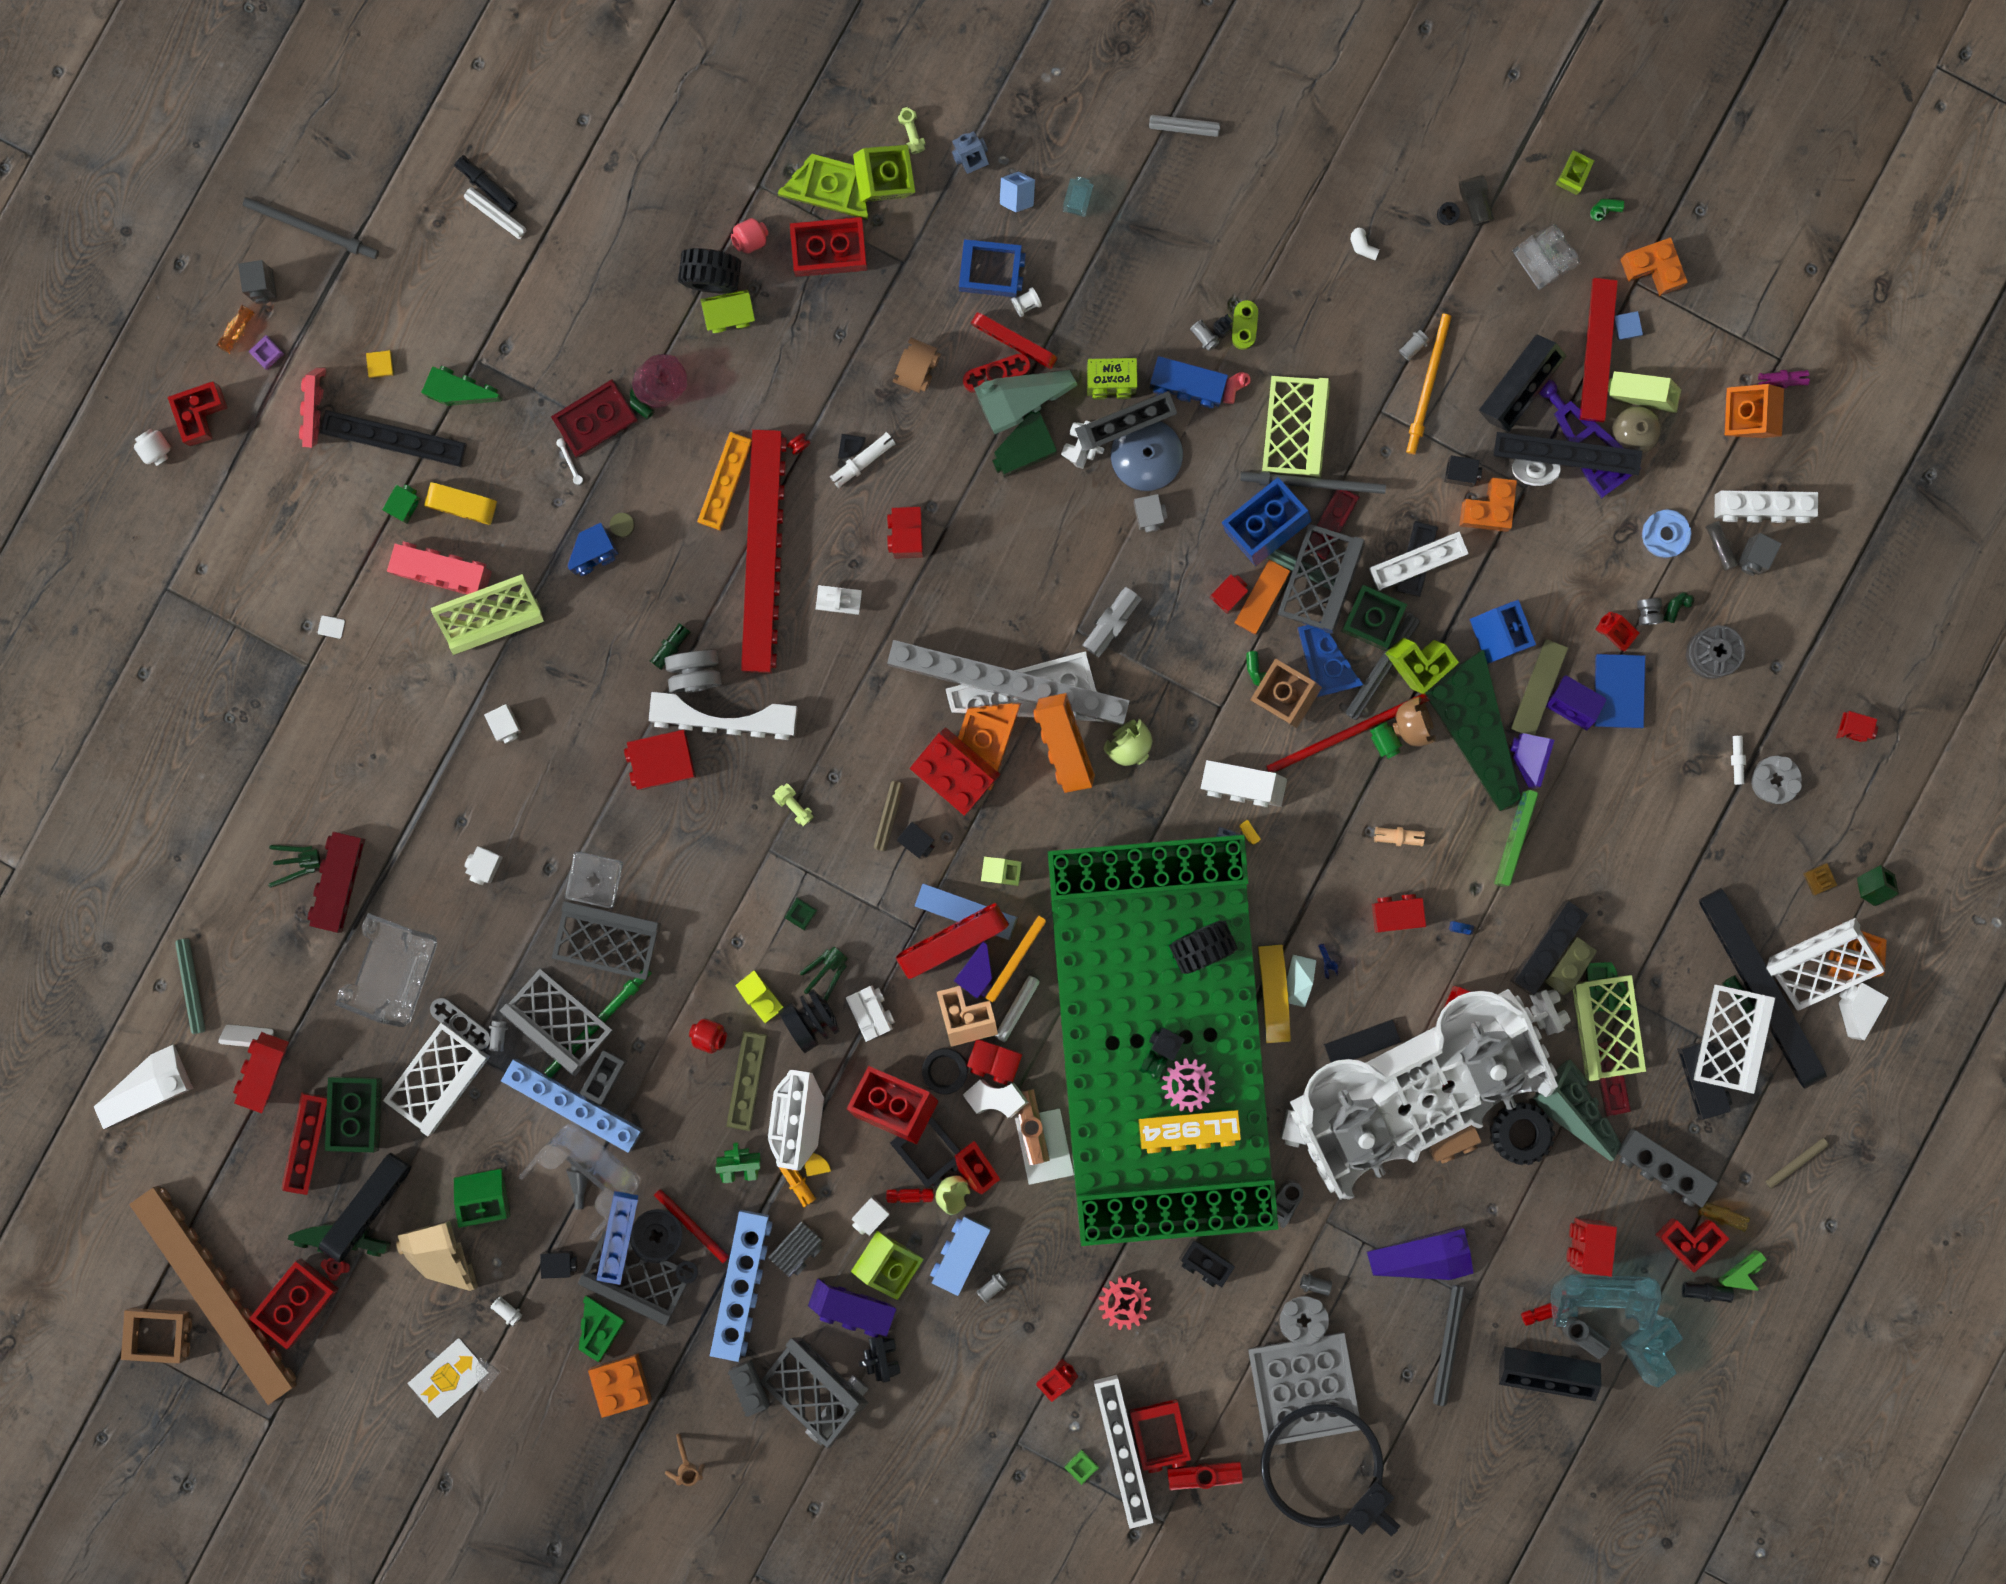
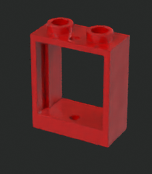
(1156, 1410)

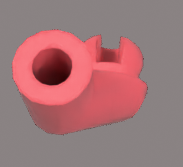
(1234, 384)

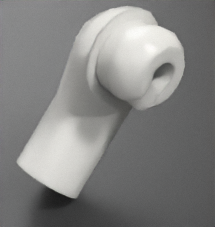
(1361, 246)

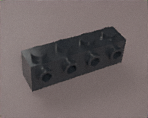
(1522, 383)
(1550, 1373)

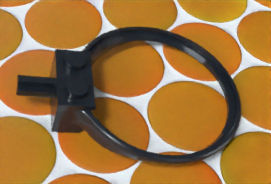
(1368, 1508)

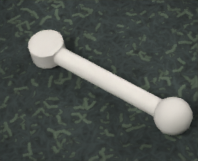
(578, 480)

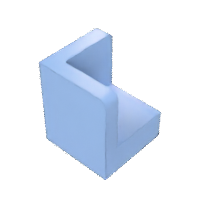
(1017, 191)

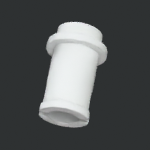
(506, 1311)

